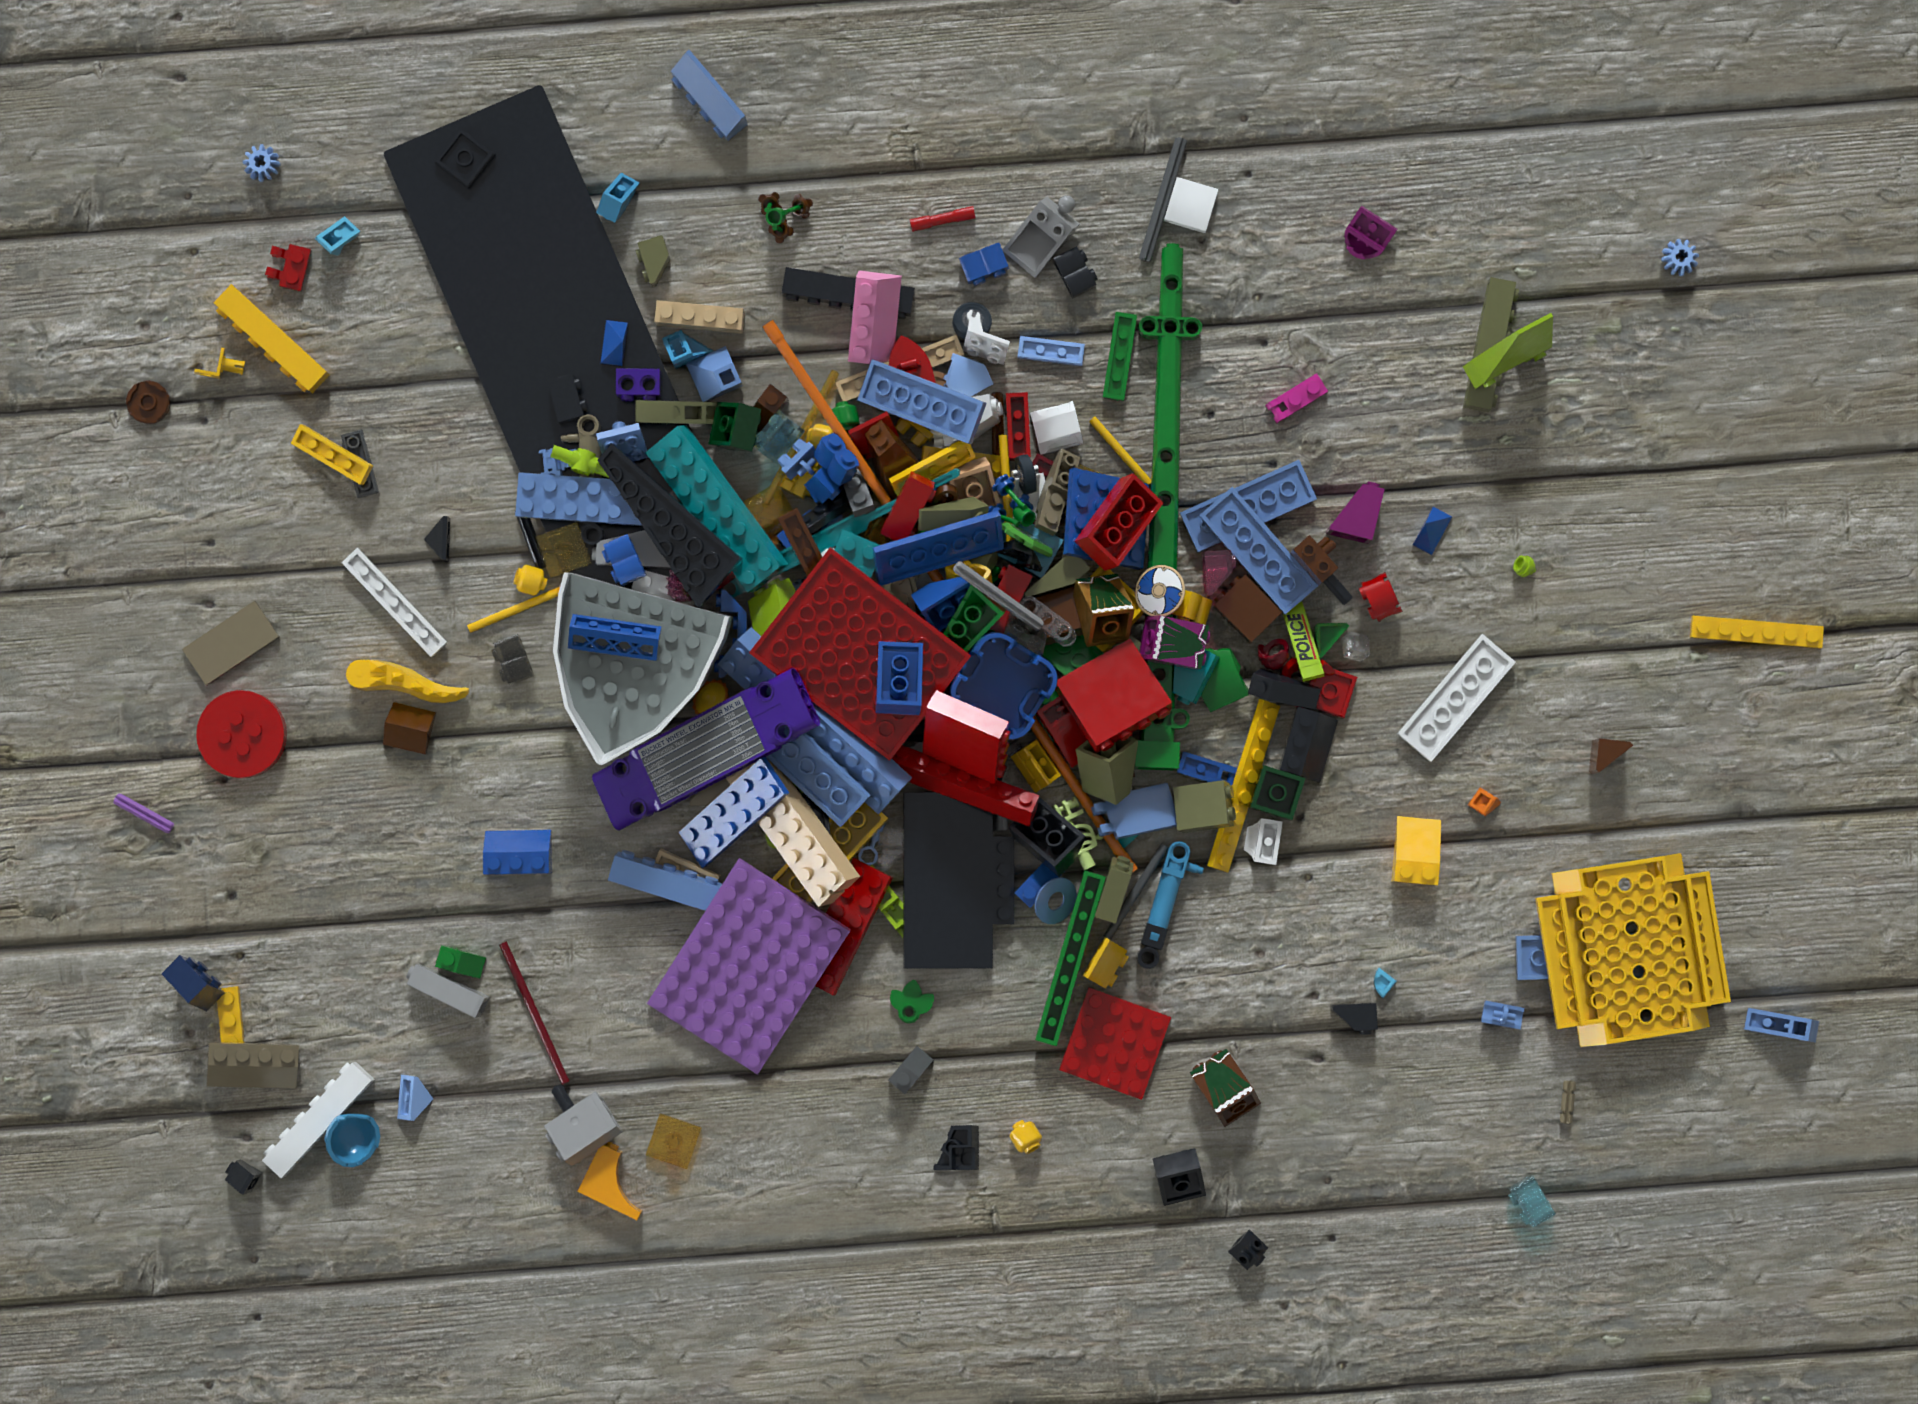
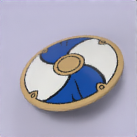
(1160, 590)

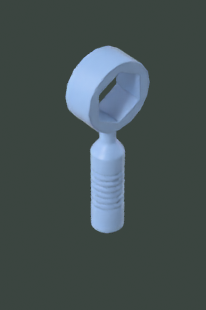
(875, 838)

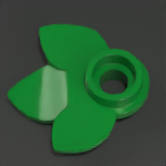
(911, 998)

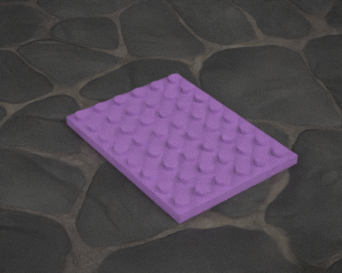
(748, 966)

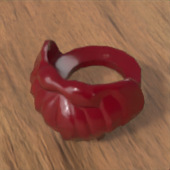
(1274, 661)

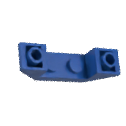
(729, 604)

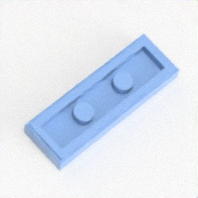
(1051, 351)

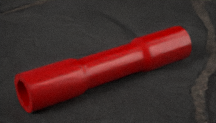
(957, 215)

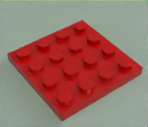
(1115, 1043)

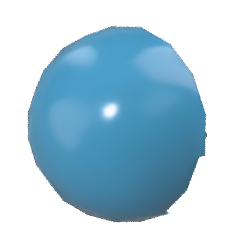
(352, 1139)

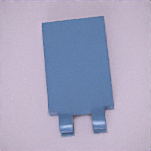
(1138, 813)

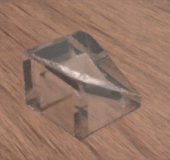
(1355, 646)

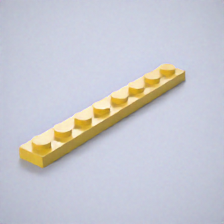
(1245, 783)

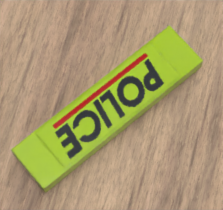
(1303, 643)

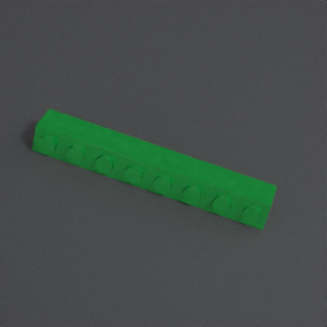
(1070, 958)

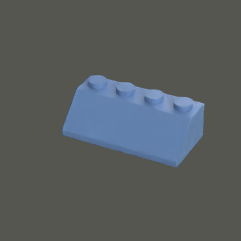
(709, 96)

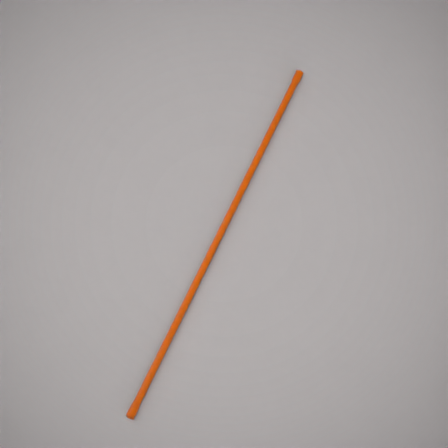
(778, 339)

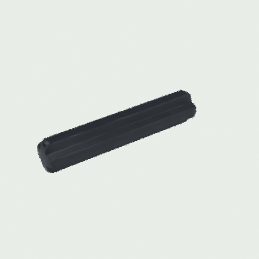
(530, 537)

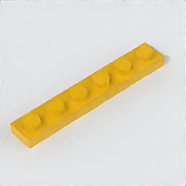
(1756, 632)

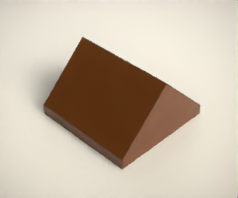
(408, 728)
(1605, 752)

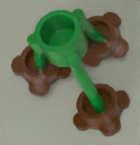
(777, 216)

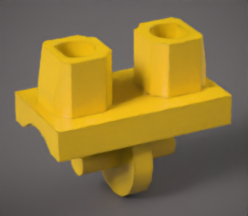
(920, 436)

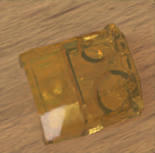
(767, 515)

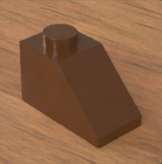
(770, 403)

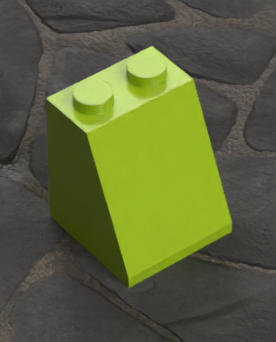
(769, 603)

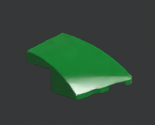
(1225, 681)

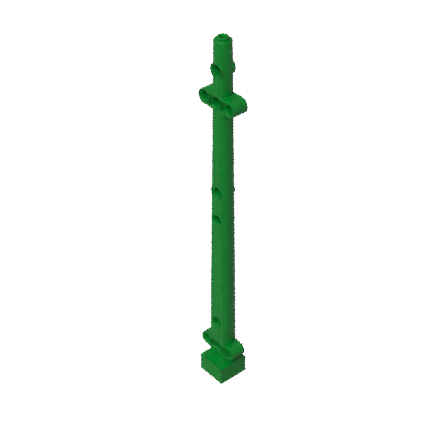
(1156, 742)

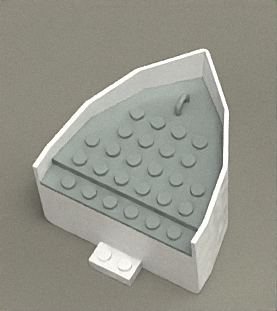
(628, 699)

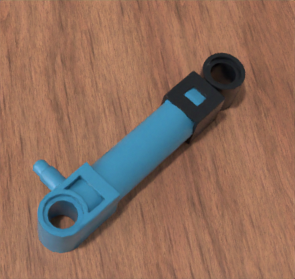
(1163, 904)

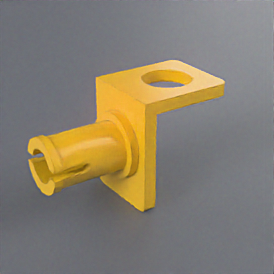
(223, 365)

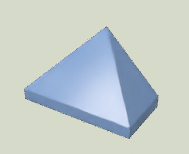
(412, 1098)

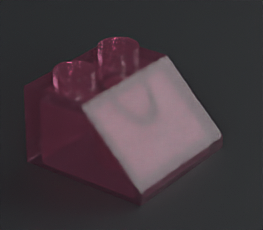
(1216, 569)

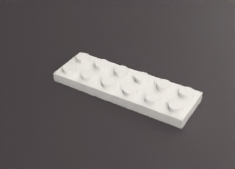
(1456, 697)

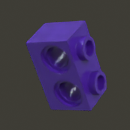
(639, 377)

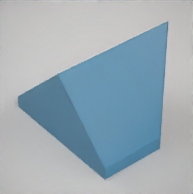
(683, 348)

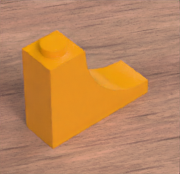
(603, 1181)

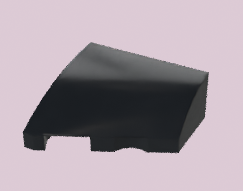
(960, 1149)

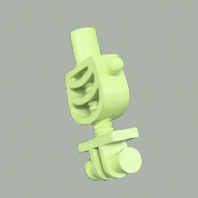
(1084, 855)

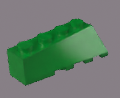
(973, 618)

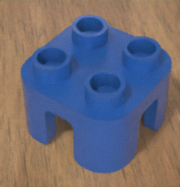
(1005, 681)

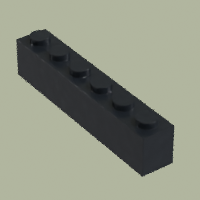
(832, 289)

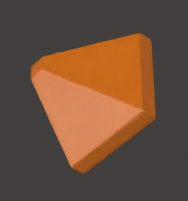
(1484, 802)

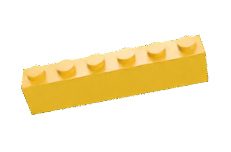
(271, 338)

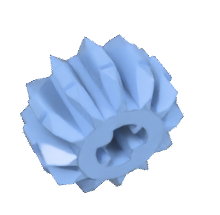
(261, 171)
(1688, 261)

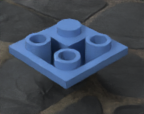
(714, 374)

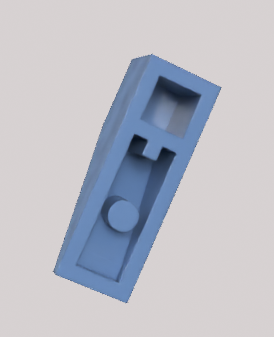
(1781, 1025)

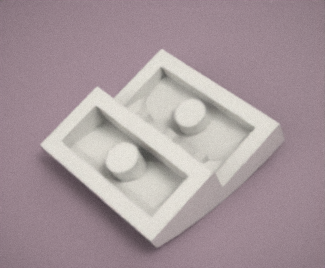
(1191, 205)

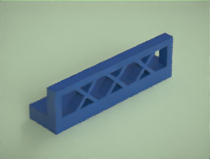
(614, 632)

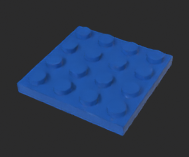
(1084, 497)

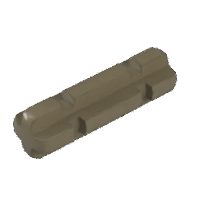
(1567, 1102)

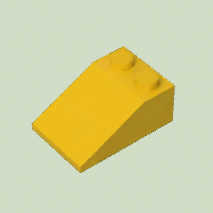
(1417, 851)
(1105, 963)

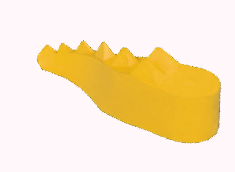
(383, 675)

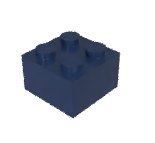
(193, 982)

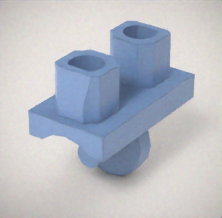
(800, 462)
(1502, 1014)

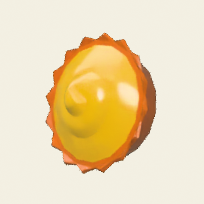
(710, 695)

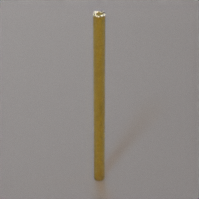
(806, 426)

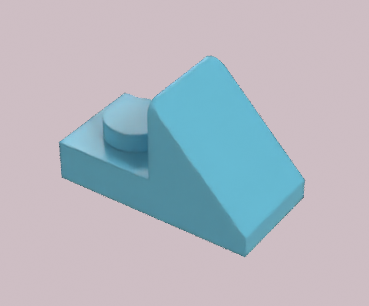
(338, 236)

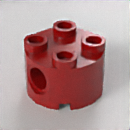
(1381, 597)

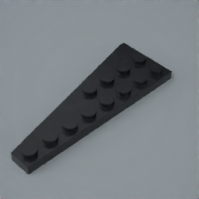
(684, 541)

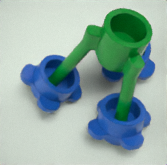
(1021, 506)

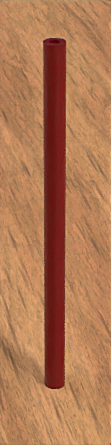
(534, 1013)

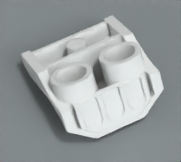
(1056, 428)

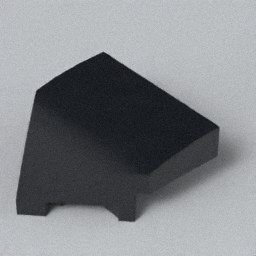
(1025, 556)

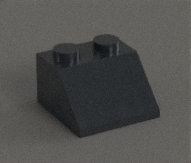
(1179, 1176)

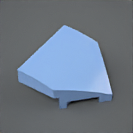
(967, 375)

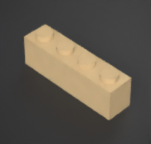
(699, 317)

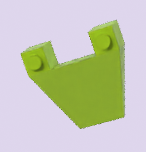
(1519, 347)

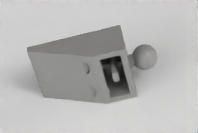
(1039, 237)

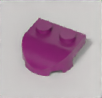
(1367, 234)

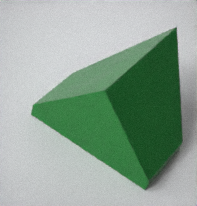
(1326, 635)

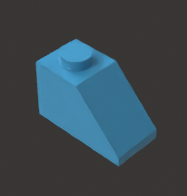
(617, 197)

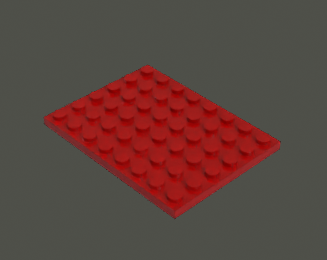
(832, 641)

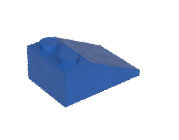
(940, 600)
(899, 678)

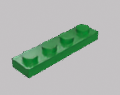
(1119, 356)

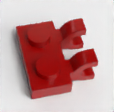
(294, 268)

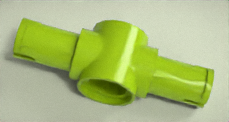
(580, 460)

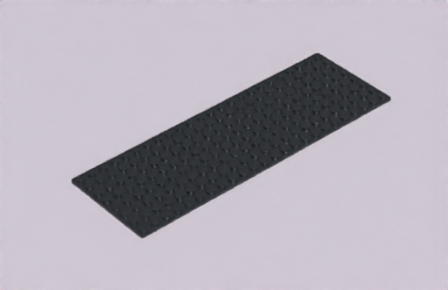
(531, 283)

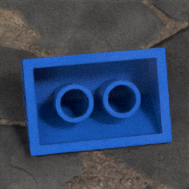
(517, 852)

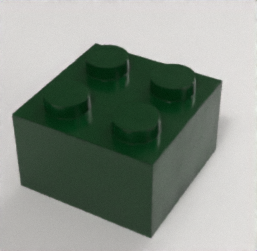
(735, 426)
(1277, 793)

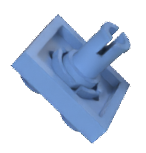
(626, 438)

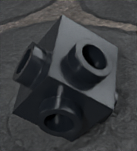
(1248, 1250)

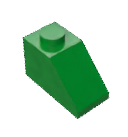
(460, 961)

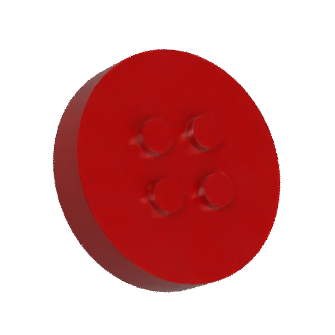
(241, 734)

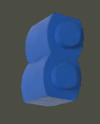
(983, 264)
(838, 460)
(624, 560)

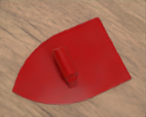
(911, 358)

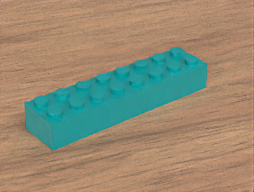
(716, 505)

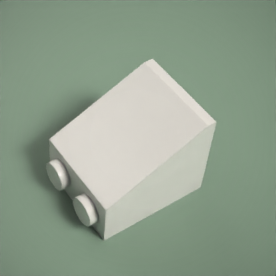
(989, 419)

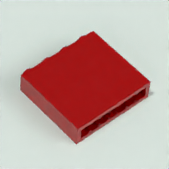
(1113, 696)
(966, 737)

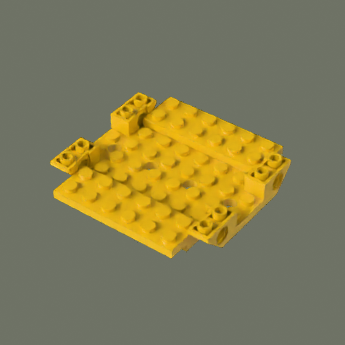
(1594, 956)

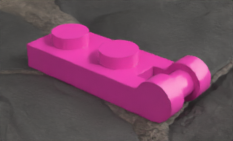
(1297, 397)

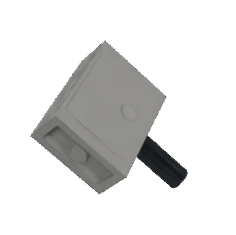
(581, 1126)

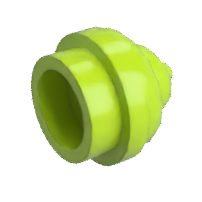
(1524, 566)

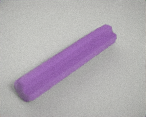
(143, 813)

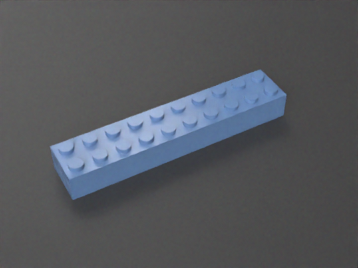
(863, 763)

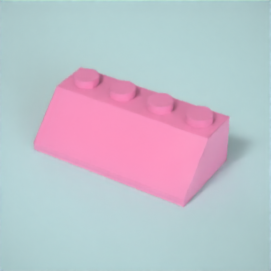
(874, 317)

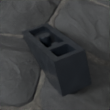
(1283, 689)

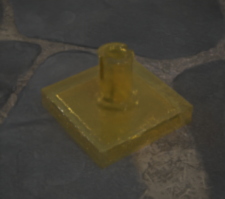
(563, 550)
(673, 1141)

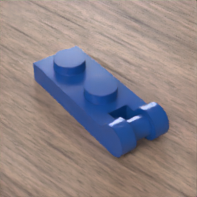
(1204, 768)

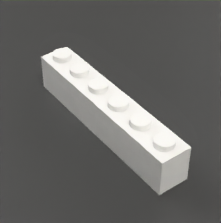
(313, 1124)

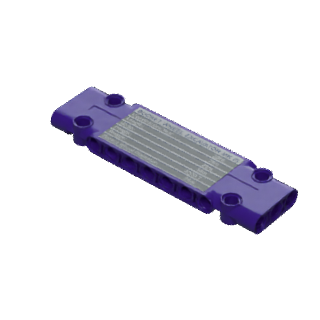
(706, 749)

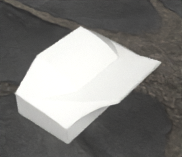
(1263, 840)

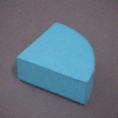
(1383, 982)

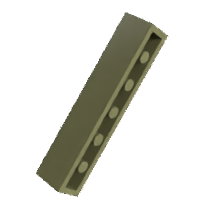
(1491, 330)

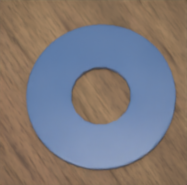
(1055, 885)

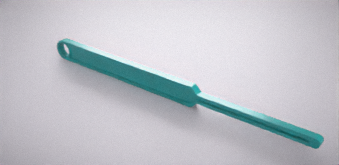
(829, 536)

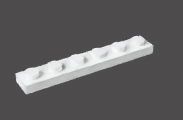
(394, 602)

